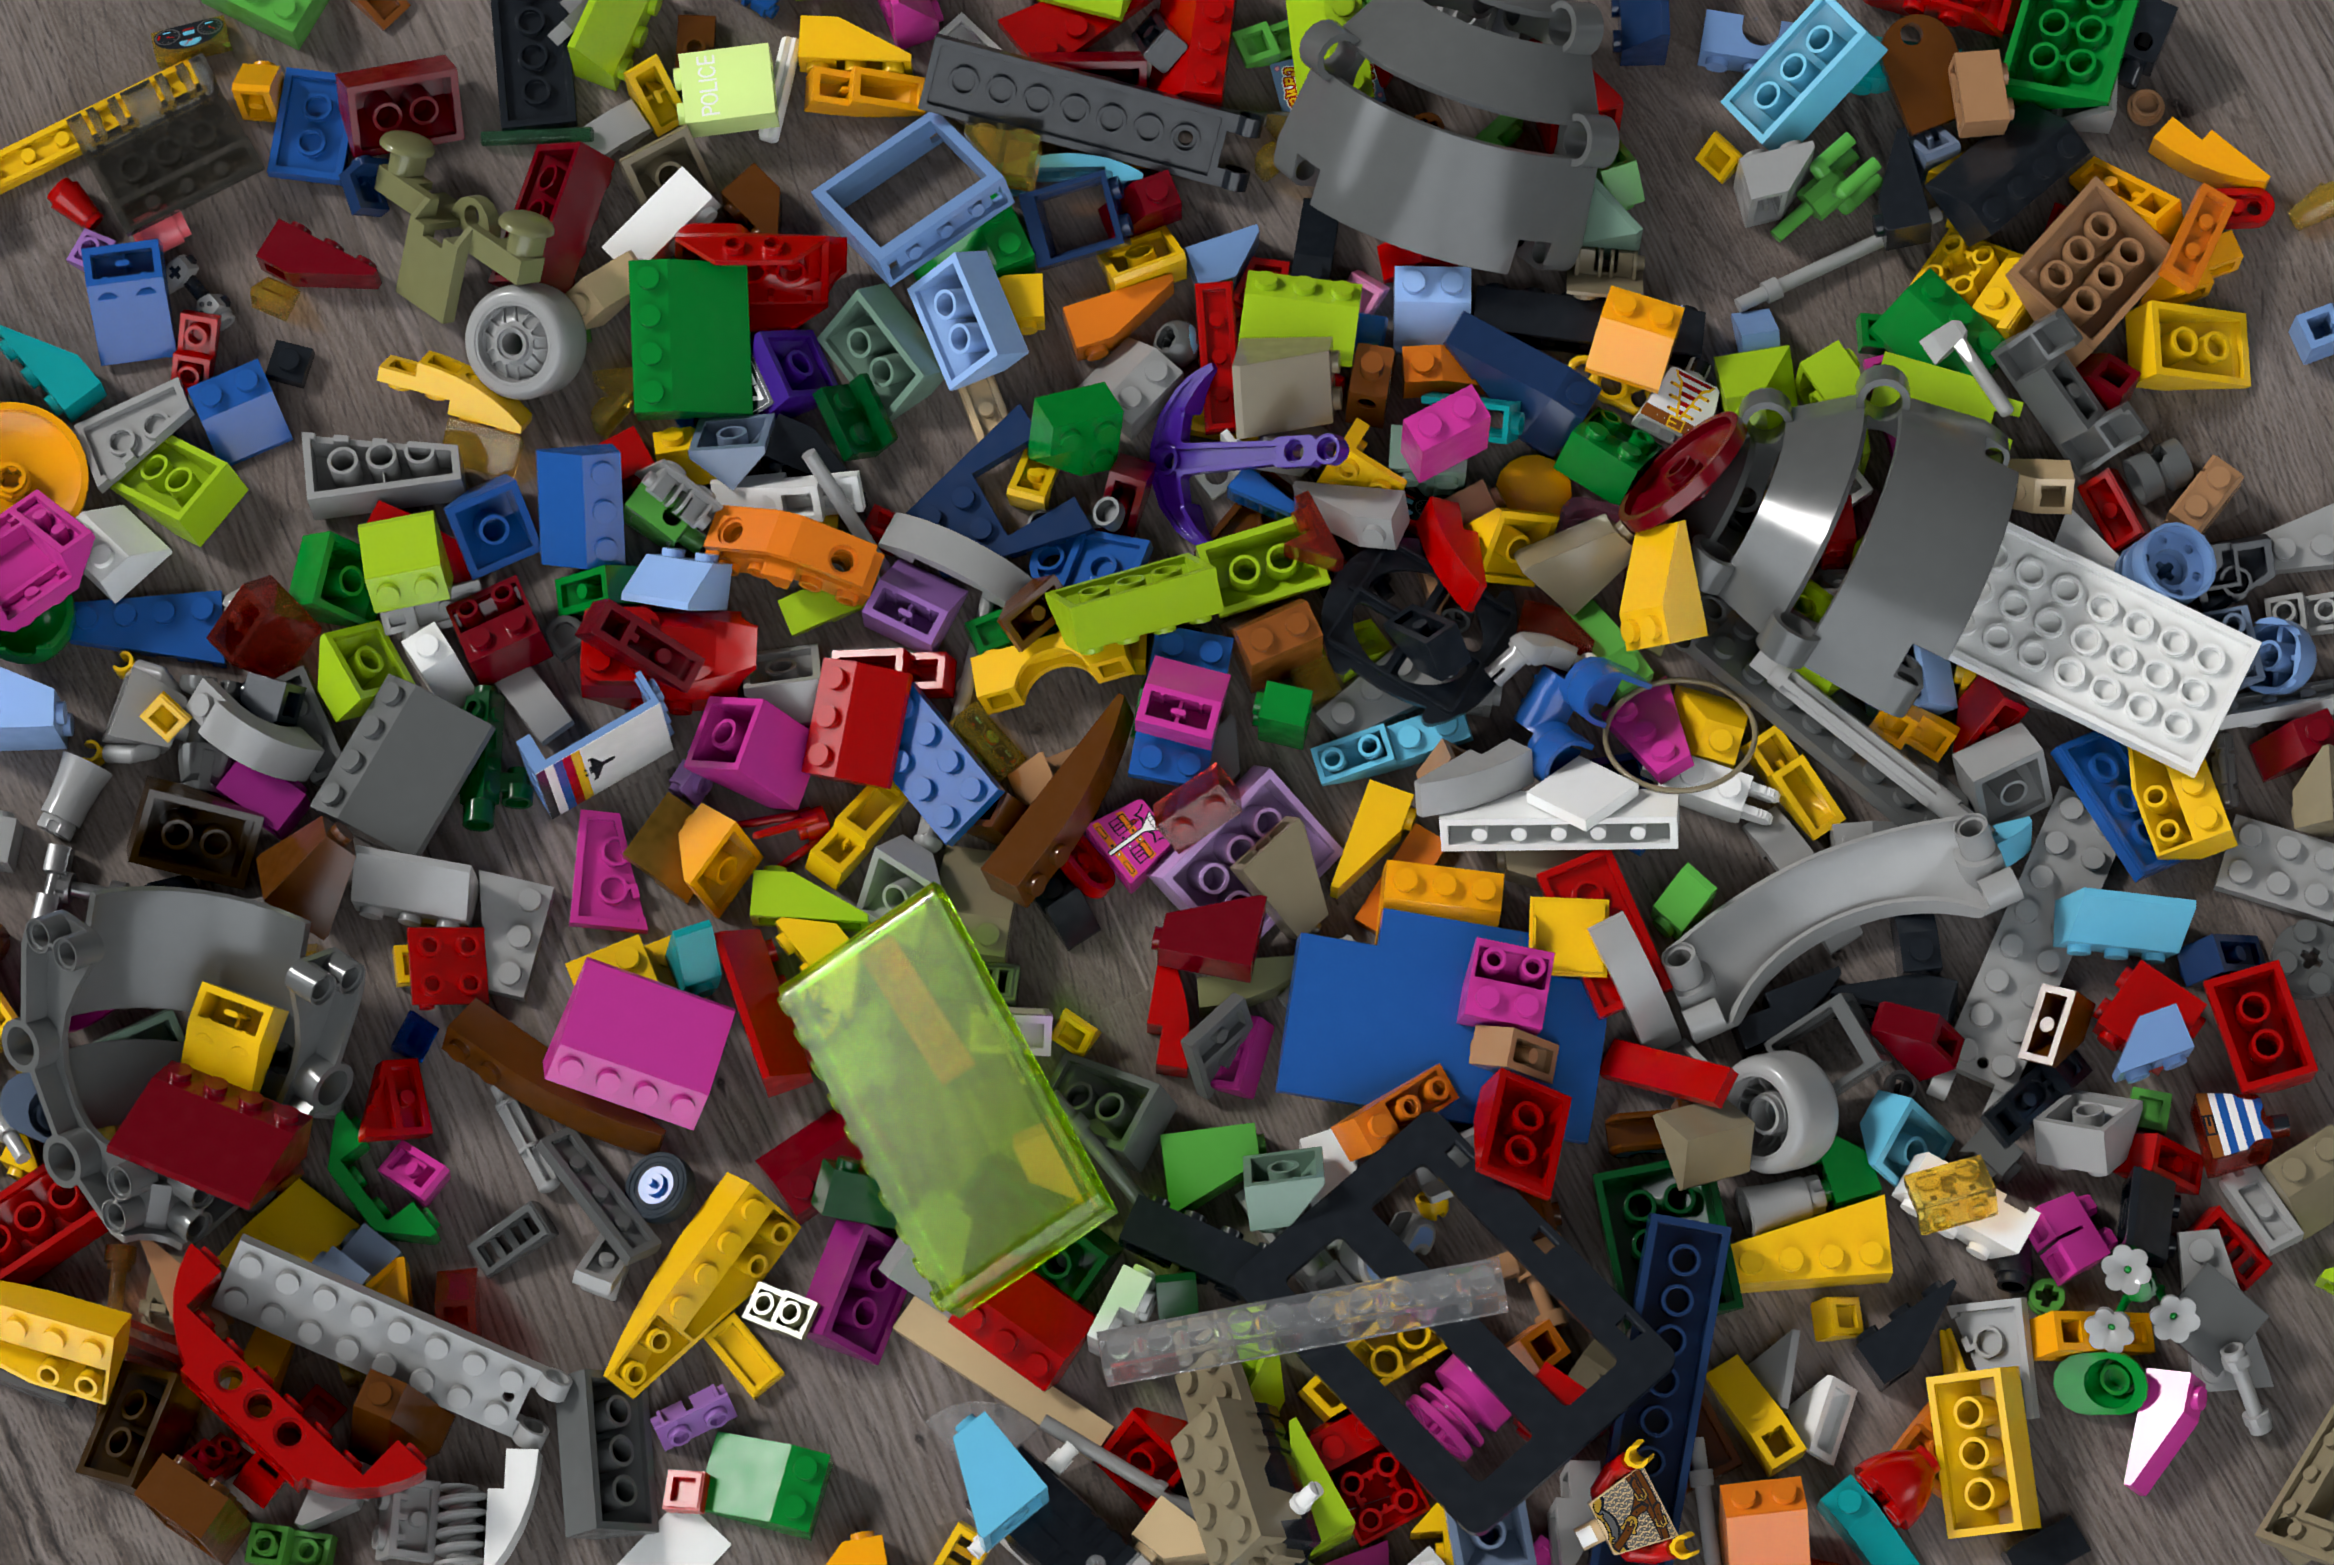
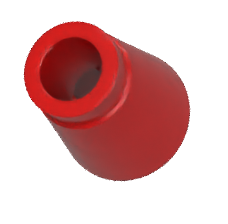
(75, 204)

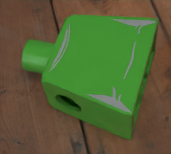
(648, 518)

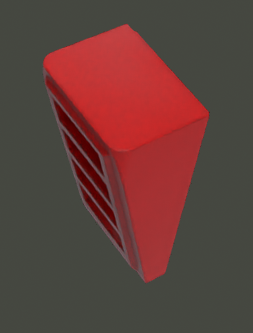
(2238, 1238)

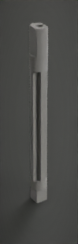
(1860, 738)

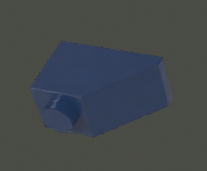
(2218, 956)

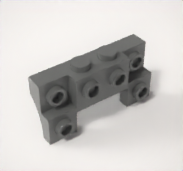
(2061, 397)

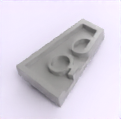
(132, 430)
(2000, 1336)

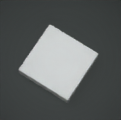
(1582, 793)

